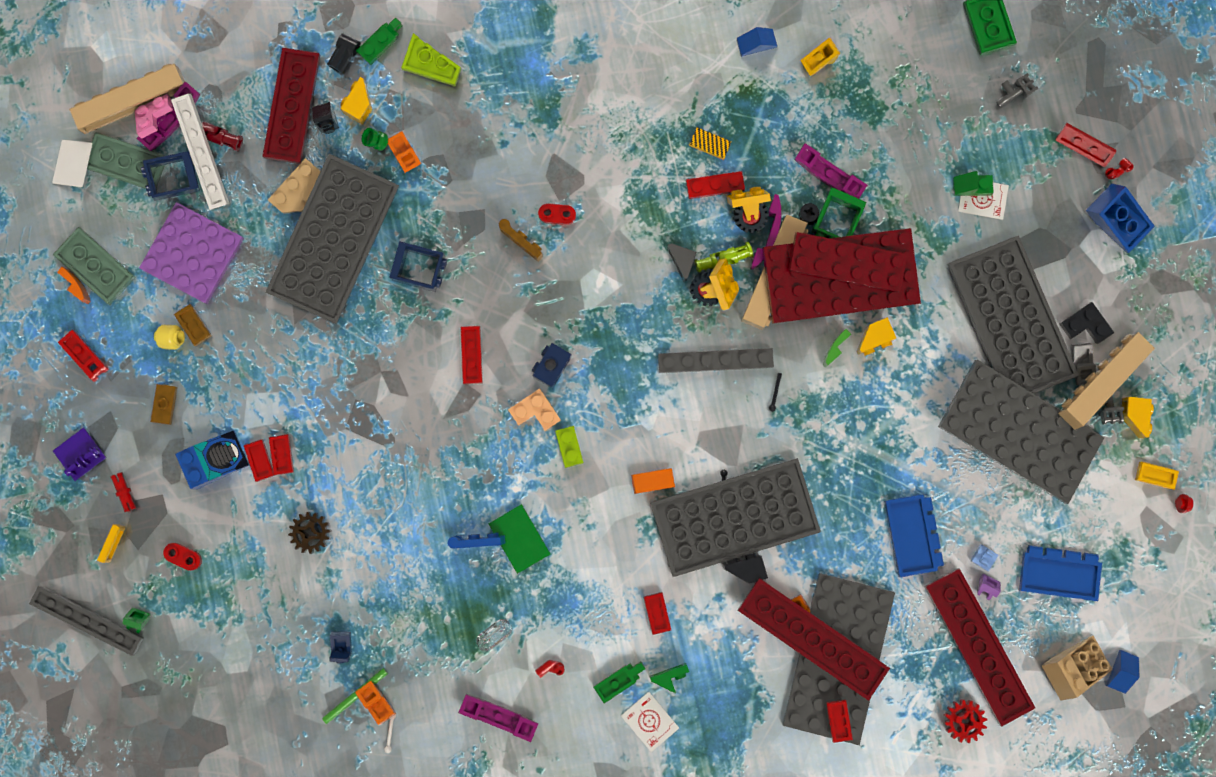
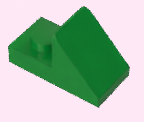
(973, 184)
(664, 677)

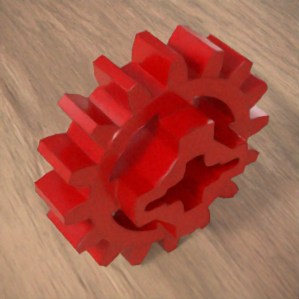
(964, 728)

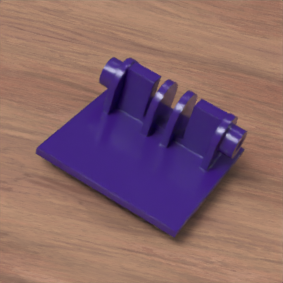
(79, 454)

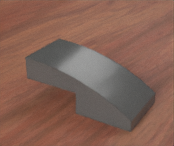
(1083, 360)

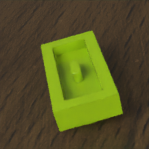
(569, 446)

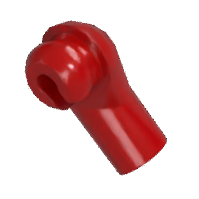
(550, 666)

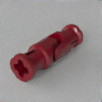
(222, 136)

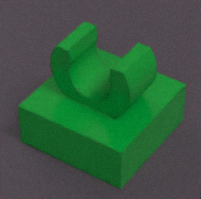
(136, 619)

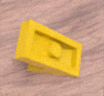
(821, 56)

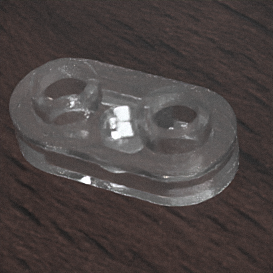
(494, 635)

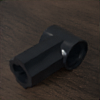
(345, 49)

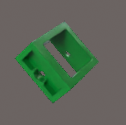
(844, 200)

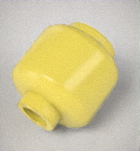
(169, 337)

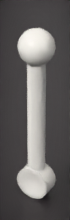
(387, 748)

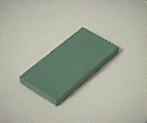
(121, 160)
(94, 266)

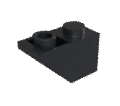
(325, 118)
(748, 569)

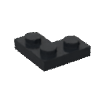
(1089, 319)

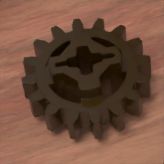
(306, 539)

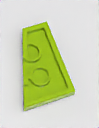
(429, 63)

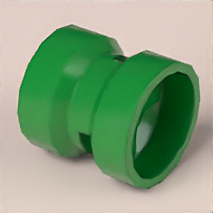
(374, 139)

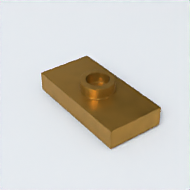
(192, 325)
(164, 404)

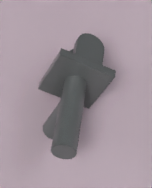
(1021, 88)
(1111, 411)

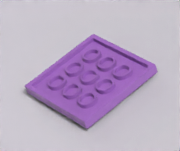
(191, 253)

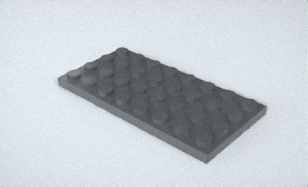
(332, 238)
(1012, 316)
(1020, 432)
(735, 517)
(862, 617)

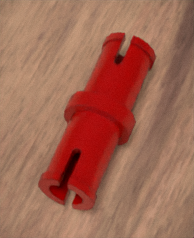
(123, 492)

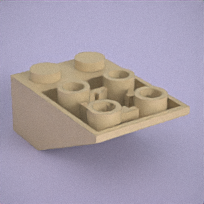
(1077, 668)

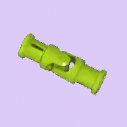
(732, 255)

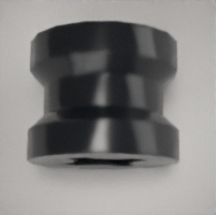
(807, 216)

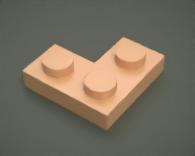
(535, 405)

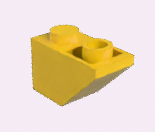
(358, 102)
(876, 335)
(1137, 415)

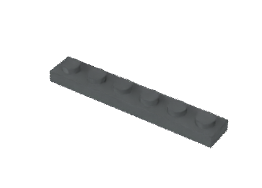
(715, 360)
(86, 620)

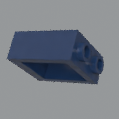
(169, 159)
(399, 261)

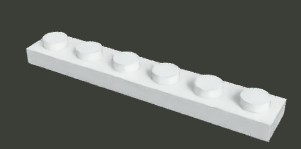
(200, 151)

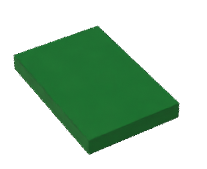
(989, 25)
(522, 540)

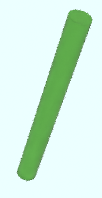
(352, 698)

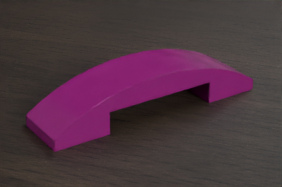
(169, 122)
(829, 173)
(775, 212)
(498, 716)

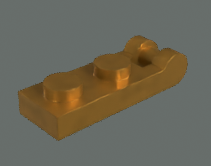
(520, 239)

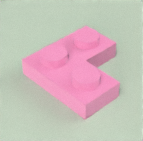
(147, 115)

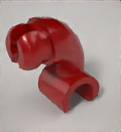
(1125, 166)

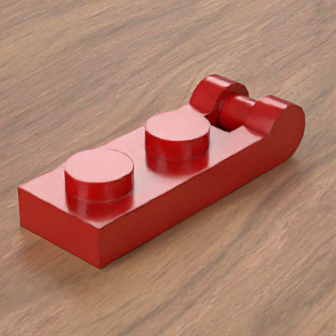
(83, 355)

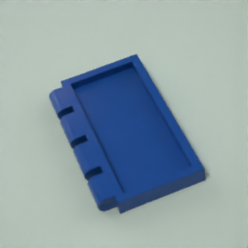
(912, 535)
(1060, 575)

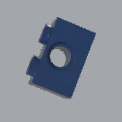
(550, 377)

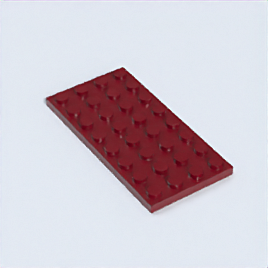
(806, 296)

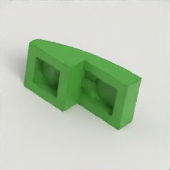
(834, 351)

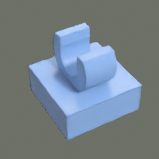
(984, 558)

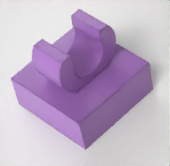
(990, 586)

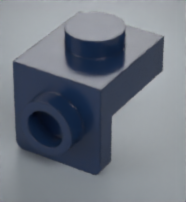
(340, 647)

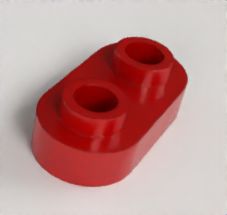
(556, 215)
(182, 555)

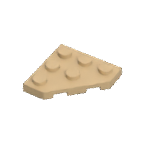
(296, 188)

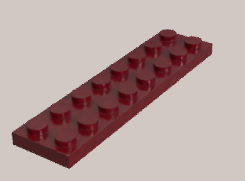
(813, 639)
(979, 647)

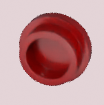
(1184, 503)

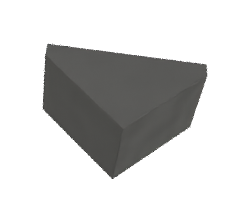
(682, 258)

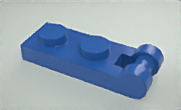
(475, 540)

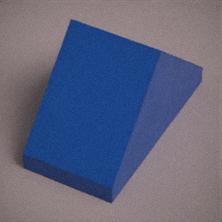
(756, 41)
(1124, 672)

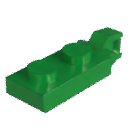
(379, 41)
(618, 681)

